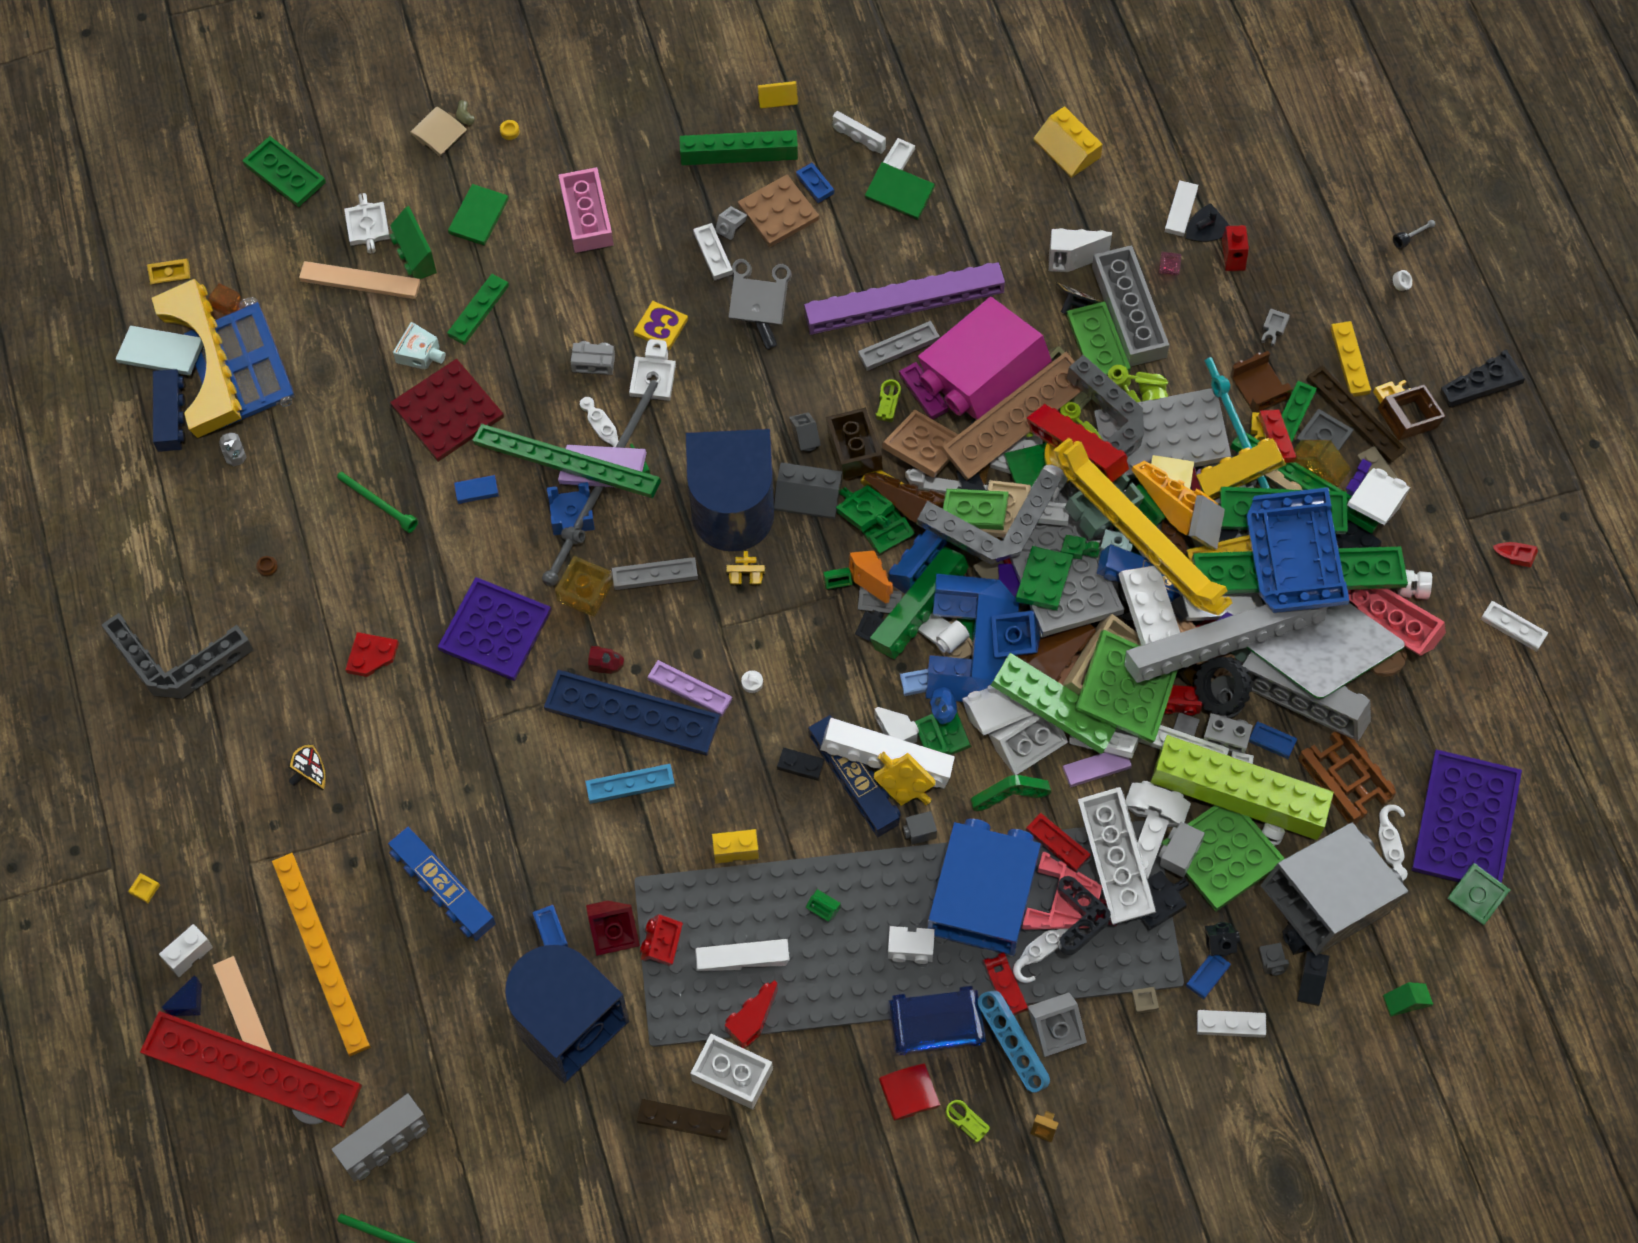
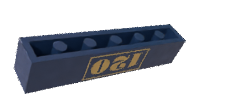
(859, 785)

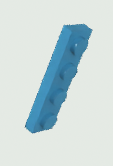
(630, 783)

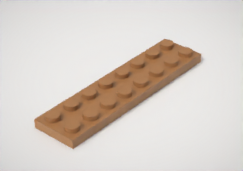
(1007, 420)

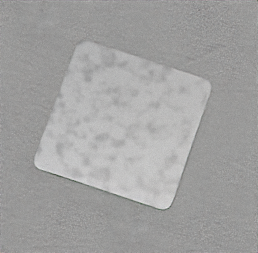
(1330, 652)

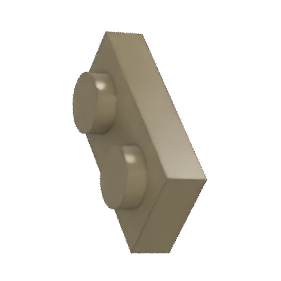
(1378, 462)

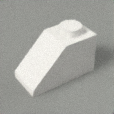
(896, 725)

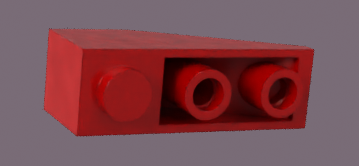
(750, 1020)

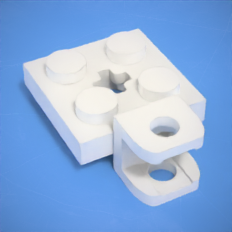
(655, 364)

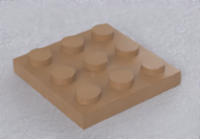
(778, 210)
(920, 442)

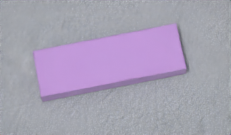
(1095, 768)

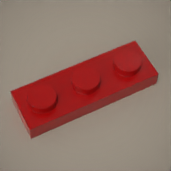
(1274, 427)
(1058, 842)

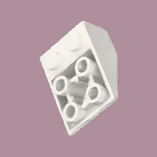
(1076, 248)

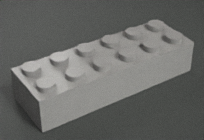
(1130, 305)
(1340, 710)

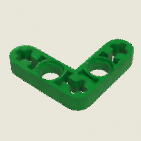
(1008, 786)

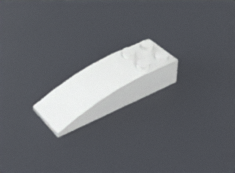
(1117, 855)

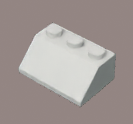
(993, 710)
(1027, 742)

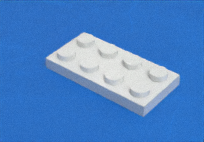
(1149, 604)

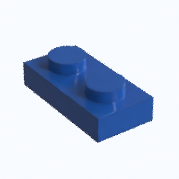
(815, 182)

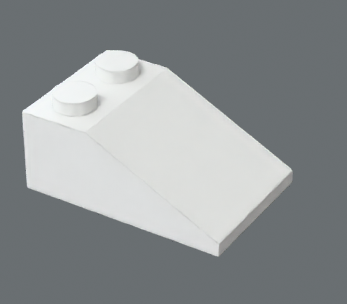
(1379, 496)

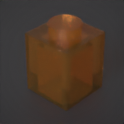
(224, 300)

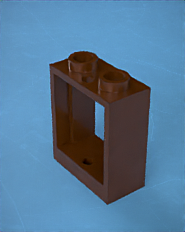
(1398, 421)

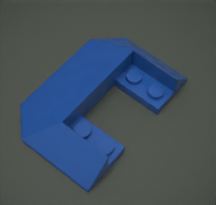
(973, 600)

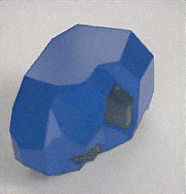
(943, 705)

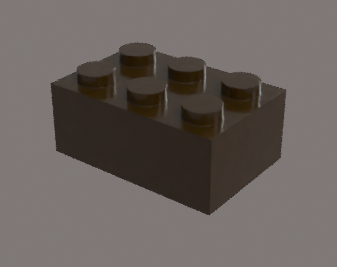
(854, 443)

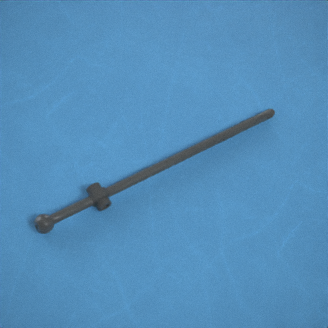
(574, 533)

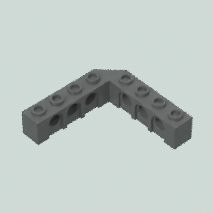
(1111, 400)
(983, 544)
(188, 676)

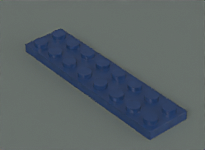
(632, 712)

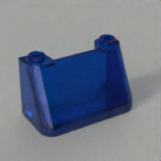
(936, 1021)

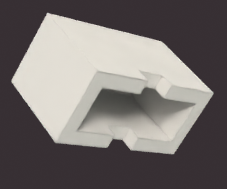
(911, 945)
(185, 950)

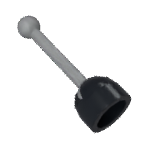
(1402, 239)

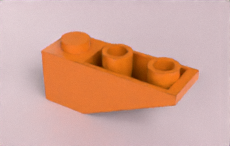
(868, 573)

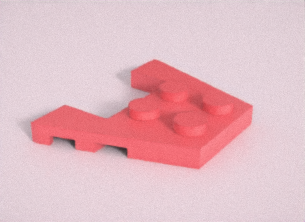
(1062, 913)

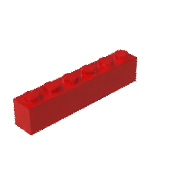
(1056, 428)

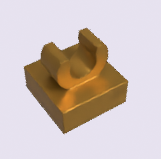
(1044, 1126)

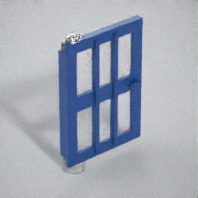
(251, 359)

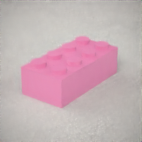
(586, 210)

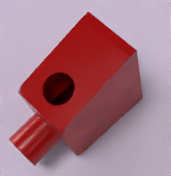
(1235, 241)

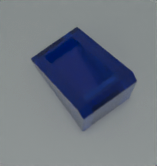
(186, 1000)

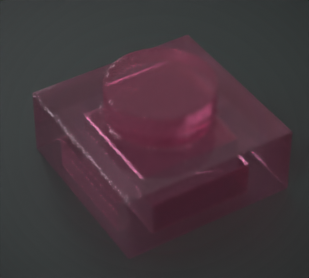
(1170, 263)

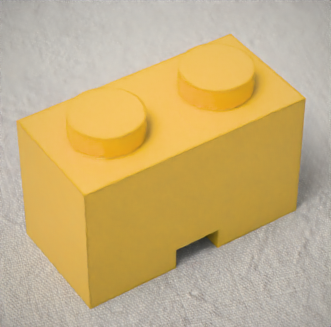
(735, 846)

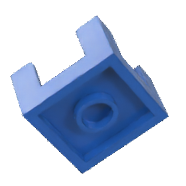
(567, 507)

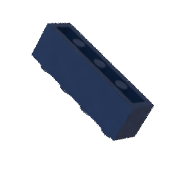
(168, 410)

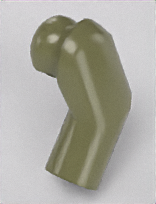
(462, 114)

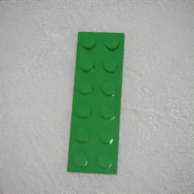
(1239, 499)

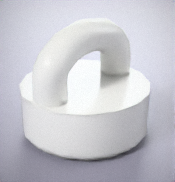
(1274, 833)

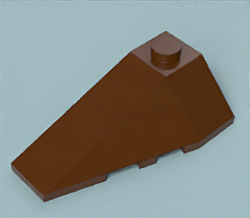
(904, 496)

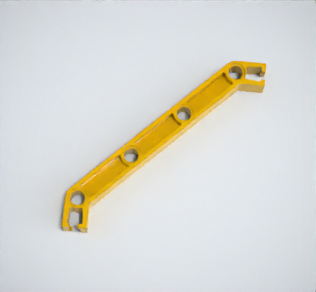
(1140, 530)

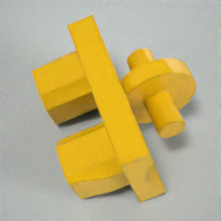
(735, 571)

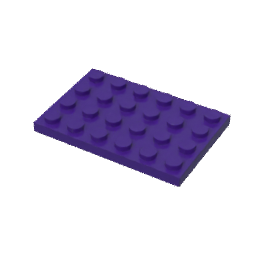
(1466, 817)

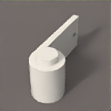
(944, 634)

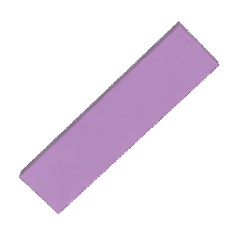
(689, 688)

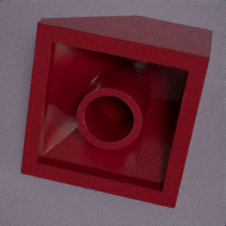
(612, 926)

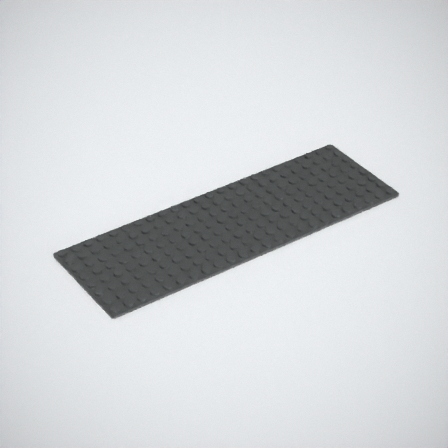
(842, 966)

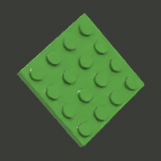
(1115, 696)
(1230, 857)

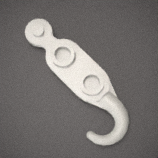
(600, 422)
(1390, 840)
(1037, 951)

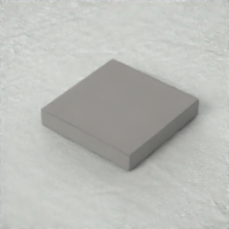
(1206, 522)

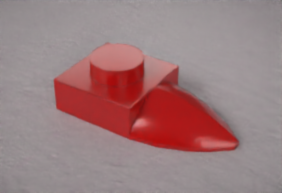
(1518, 553)

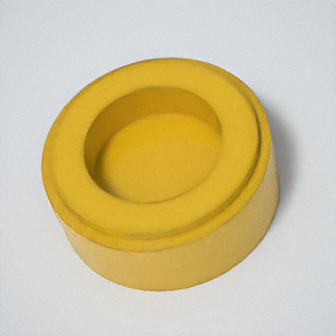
(509, 129)

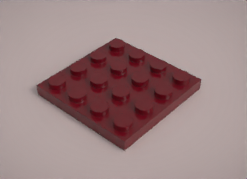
(446, 409)

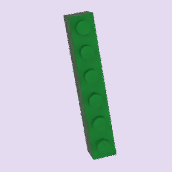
(738, 147)
(916, 605)

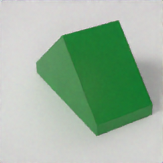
(1407, 998)

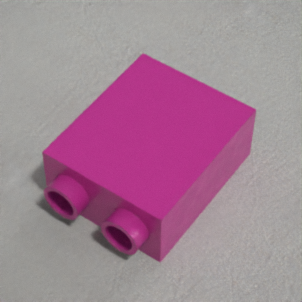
(983, 359)

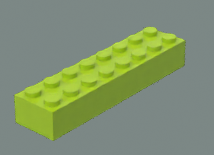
(1242, 787)

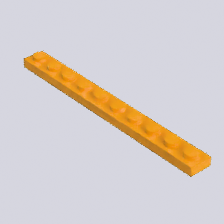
(321, 955)

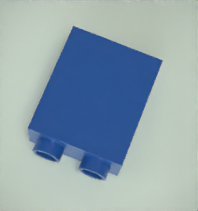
(984, 886)

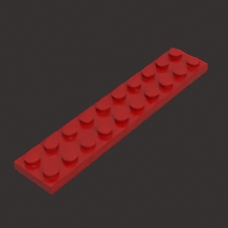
(251, 1069)

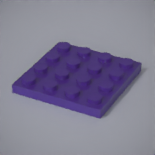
(494, 628)

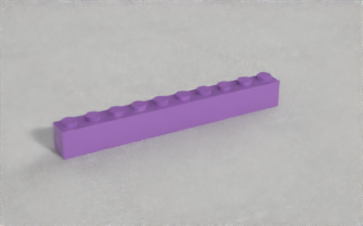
(904, 298)

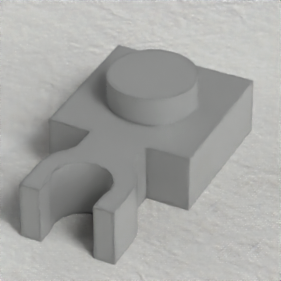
(1274, 324)

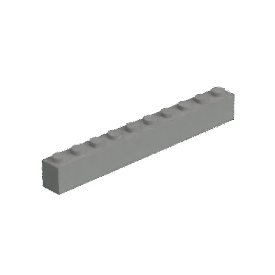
(1215, 640)

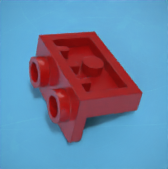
(1183, 700)
(661, 939)

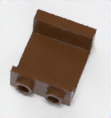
(1259, 383)

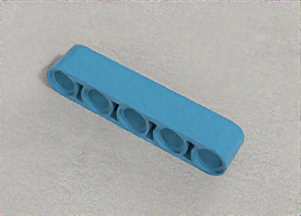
(1023, 1047)

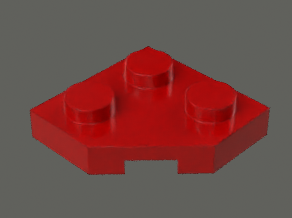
(370, 654)

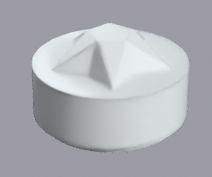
(1402, 280)
(752, 681)

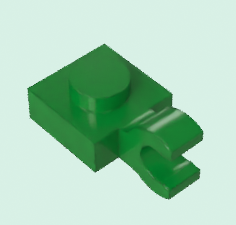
(1078, 547)

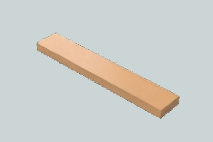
(359, 280)
(240, 1003)

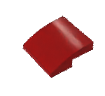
(909, 1091)

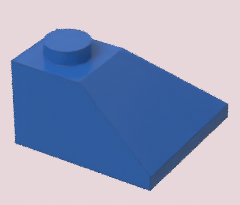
(1015, 634)

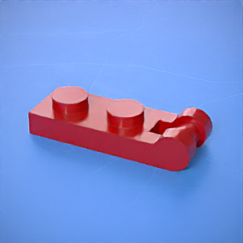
(1005, 983)

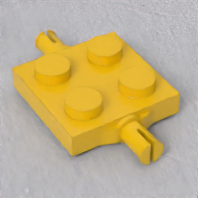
(904, 778)

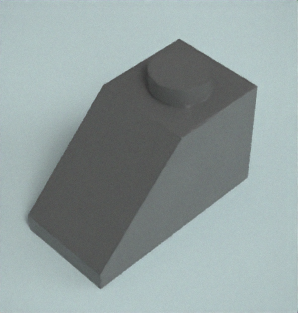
(805, 431)

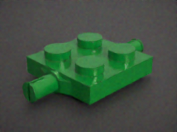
(865, 508)

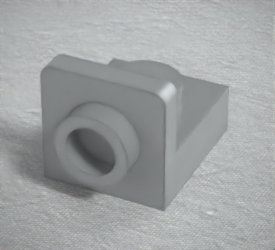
(729, 221)

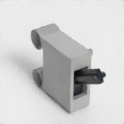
(759, 300)

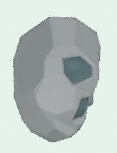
(232, 449)

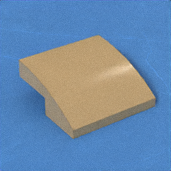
(438, 131)

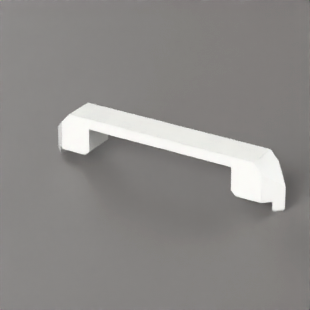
(926, 483)

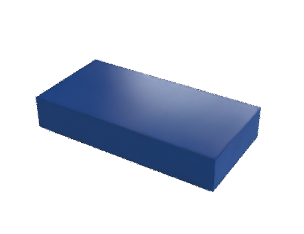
(476, 489)
(1272, 740)
(549, 926)
(1208, 975)

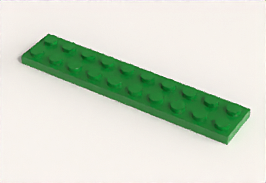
(1360, 567)

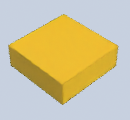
(144, 888)

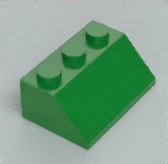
(412, 245)

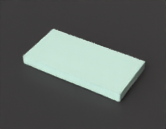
(159, 350)

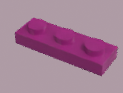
(932, 405)

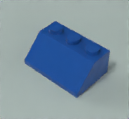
(915, 560)

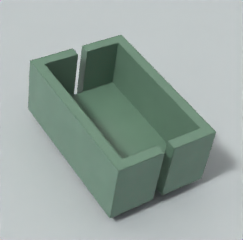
(1091, 518)

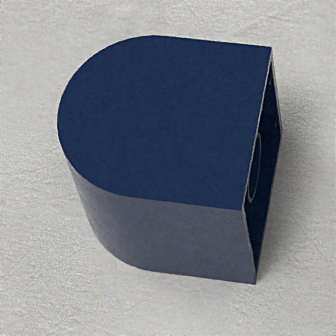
(730, 487)
(563, 1007)

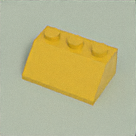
(1068, 142)

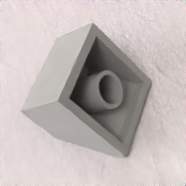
(1057, 1024)

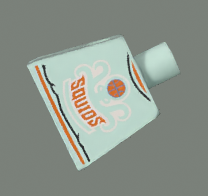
(418, 348)

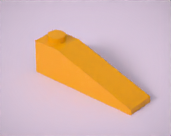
(1170, 495)

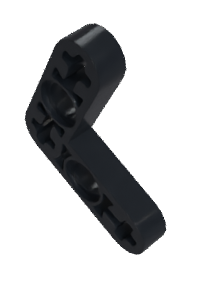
(1088, 912)

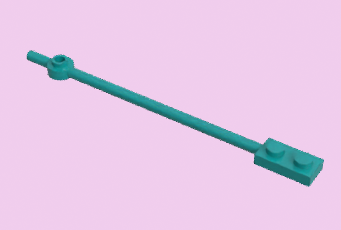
(1221, 388)

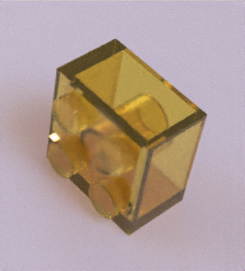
(584, 586)

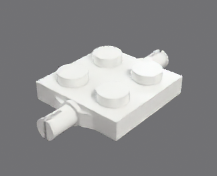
(367, 223)

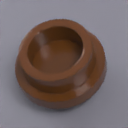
(267, 566)

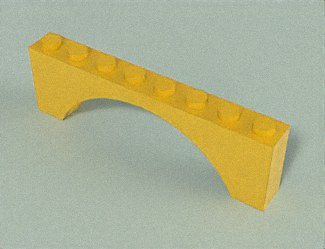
(216, 401)

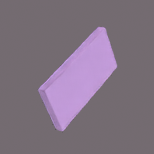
(625, 457)

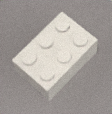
(731, 1071)

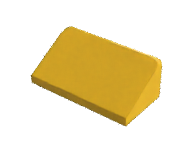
(777, 94)
(169, 271)

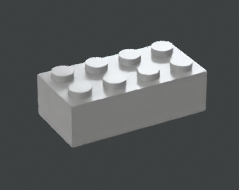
(381, 1138)

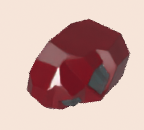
(604, 660)

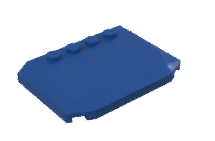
(1296, 551)

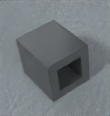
(920, 828)

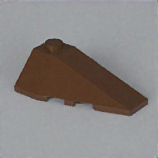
(1058, 649)

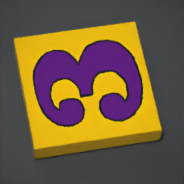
(661, 324)

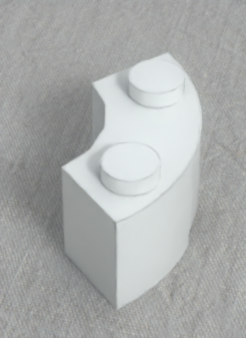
(1149, 799)

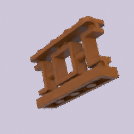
(1331, 781)

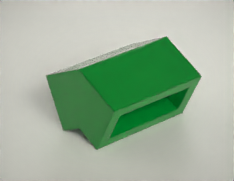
(836, 574)
(823, 905)

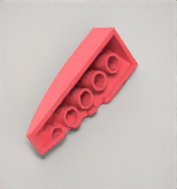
(1401, 617)

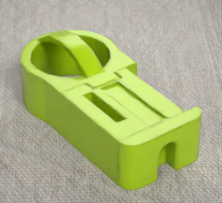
(888, 403)
(970, 1124)

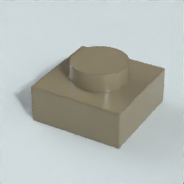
(1145, 1000)

